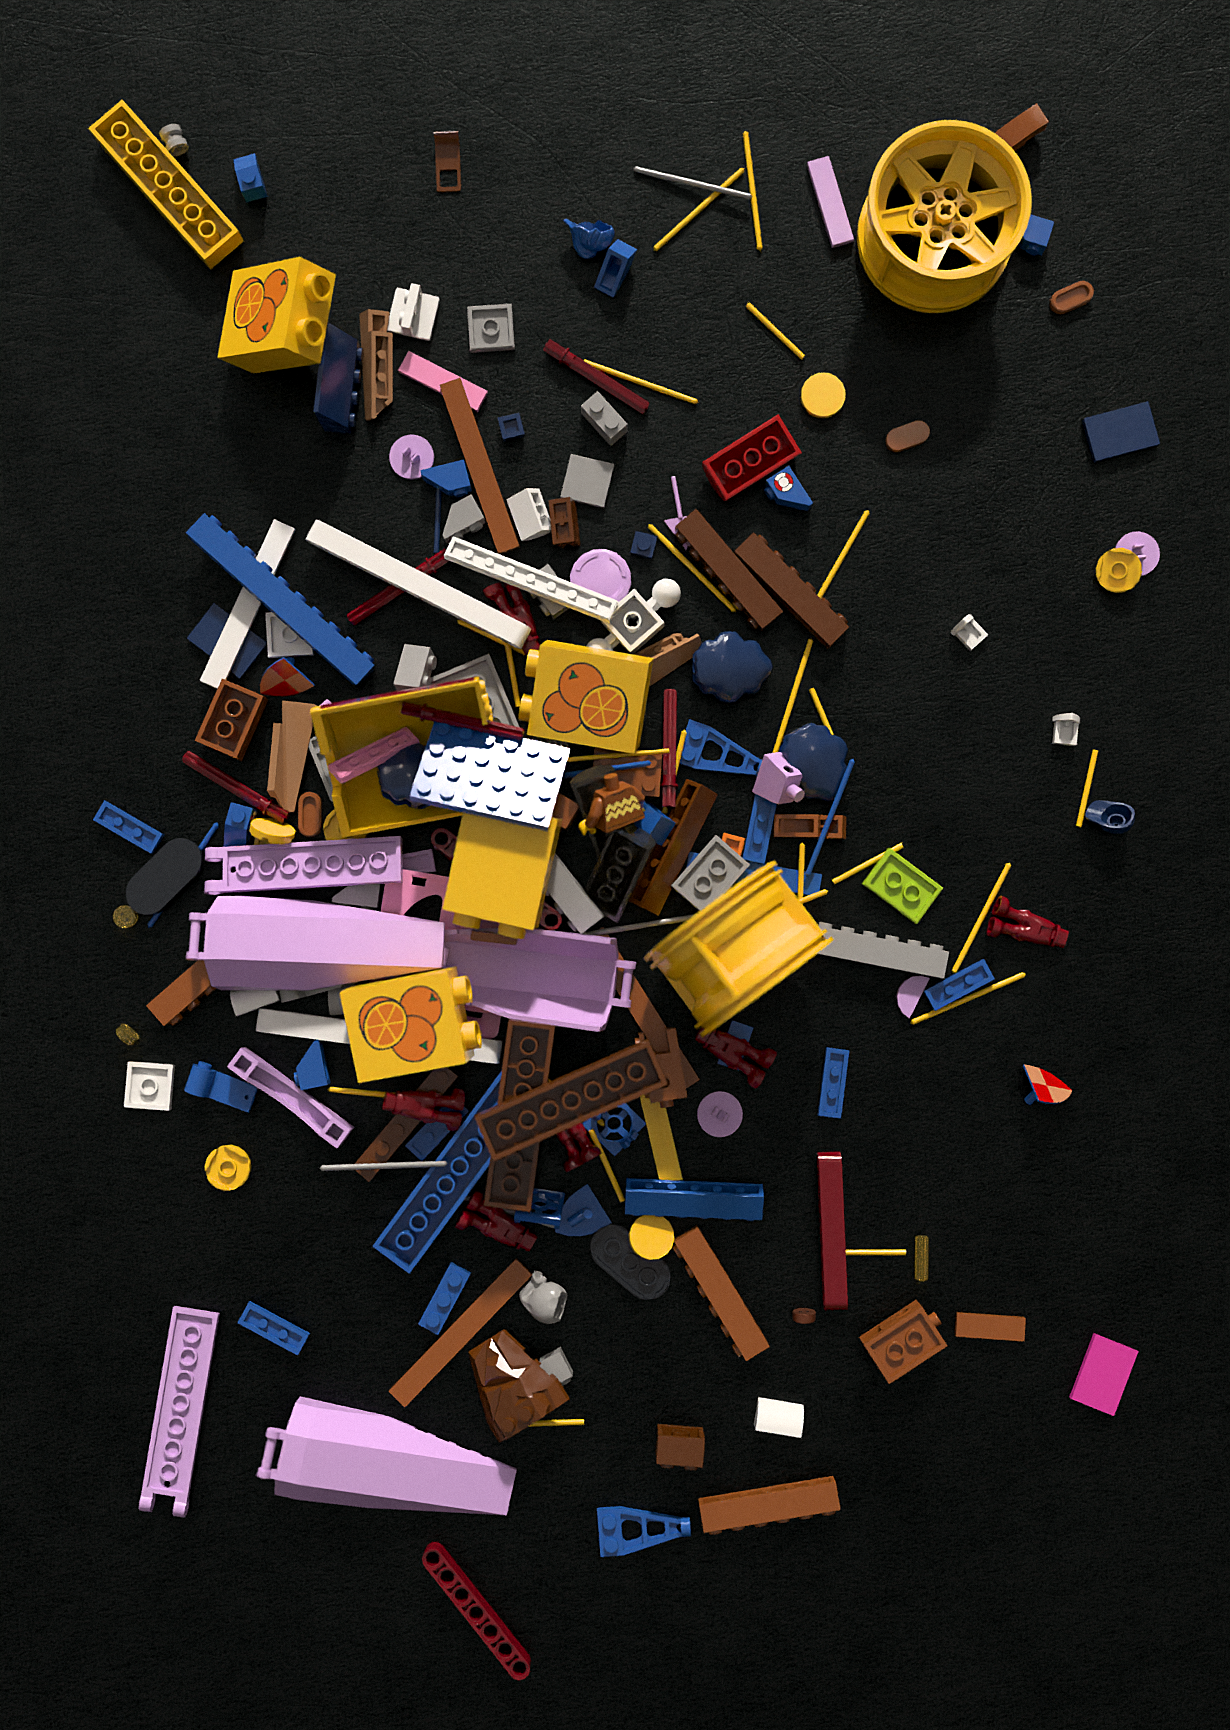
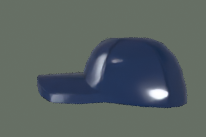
(1111, 816)

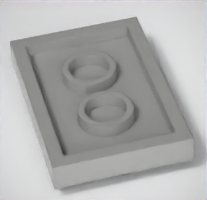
(710, 874)

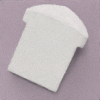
(969, 632)
(1065, 729)

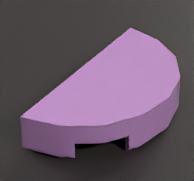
(910, 993)

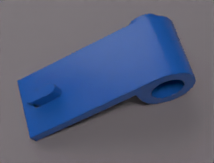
(220, 1087)

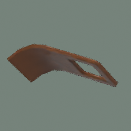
(447, 157)

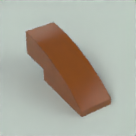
(1023, 127)
(808, 826)

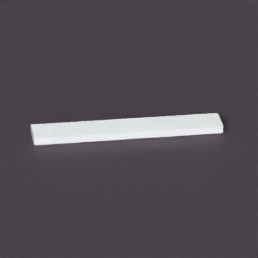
(531, 579)
(245, 609)

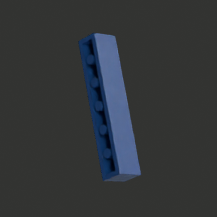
(694, 1199)

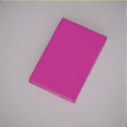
(1103, 1374)

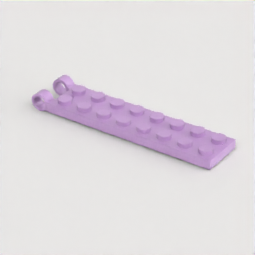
(307, 864)
(179, 1407)

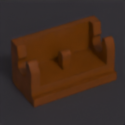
(564, 522)

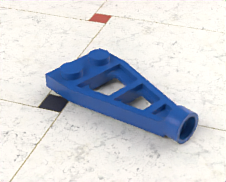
(694, 742)
(610, 1529)

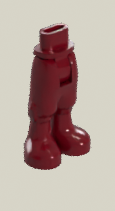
(520, 611)
(1029, 928)
(730, 1051)
(421, 1106)
(577, 1157)
(499, 1226)

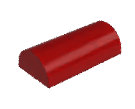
(750, 458)

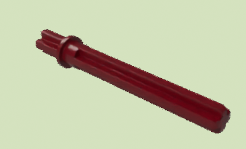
(596, 376)
(391, 591)
(432, 714)
(669, 741)
(236, 787)

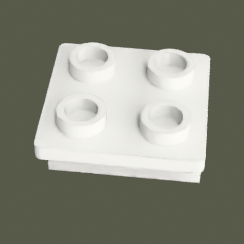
(413, 313)

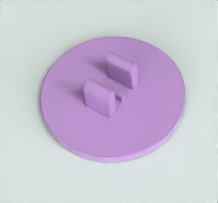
(410, 456)
(1144, 547)
(719, 1114)

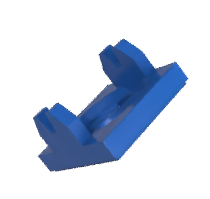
(614, 1147)
(553, 1201)

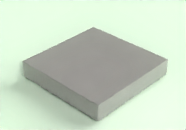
(491, 328)
(587, 481)

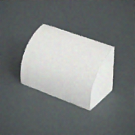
(529, 514)
(249, 1000)
(779, 1417)

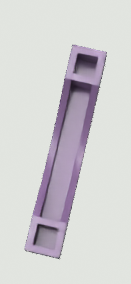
(309, 1109)

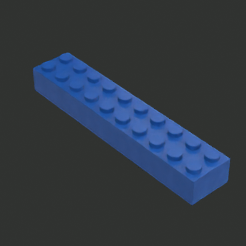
(439, 1191)

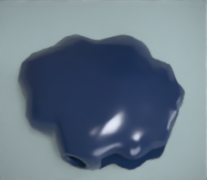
(730, 667)
(818, 758)
(398, 775)

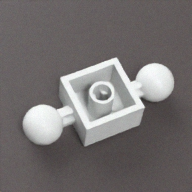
(633, 606)

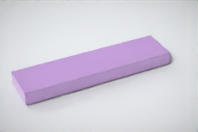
(830, 202)

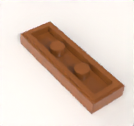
(990, 1326)

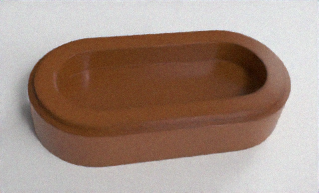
(1071, 297)
(907, 436)
(310, 814)

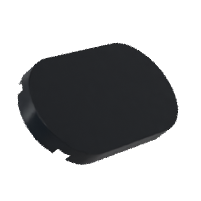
(164, 876)
(638, 1275)

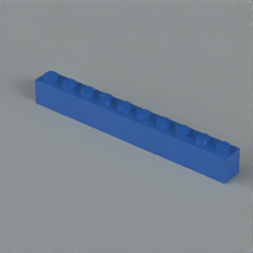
(280, 600)

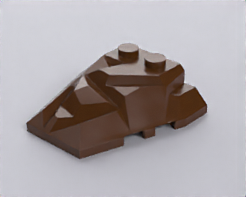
(513, 1385)

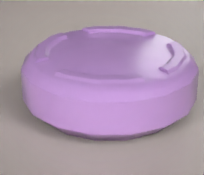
(602, 573)

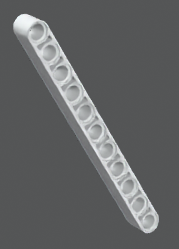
(418, 584)
(336, 1031)

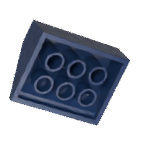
(338, 381)

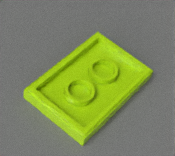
(902, 885)

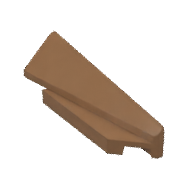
(377, 361)
(670, 654)
(289, 753)

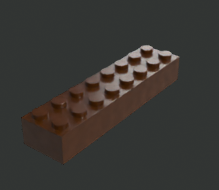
(523, 1069)
(570, 1099)

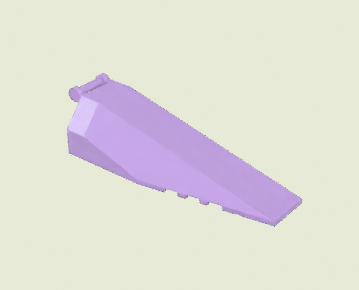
(309, 944)
(543, 977)
(380, 1463)

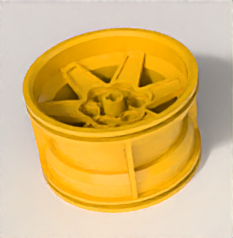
(965, 154)
(738, 947)

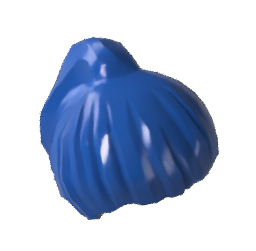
(590, 237)

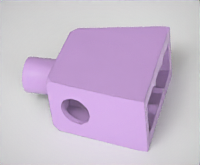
(775, 782)

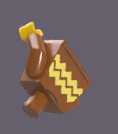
(614, 806)

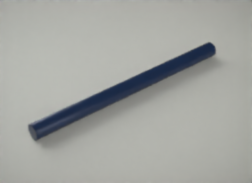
(437, 520)

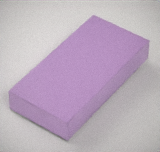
(420, 861)

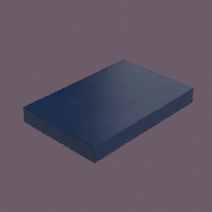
(1120, 432)
(208, 632)

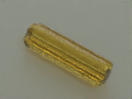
(921, 1258)

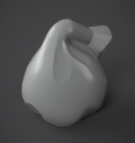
(543, 1299)

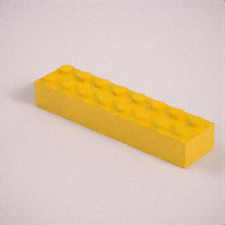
(166, 184)

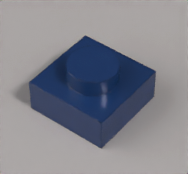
(511, 427)
(643, 545)

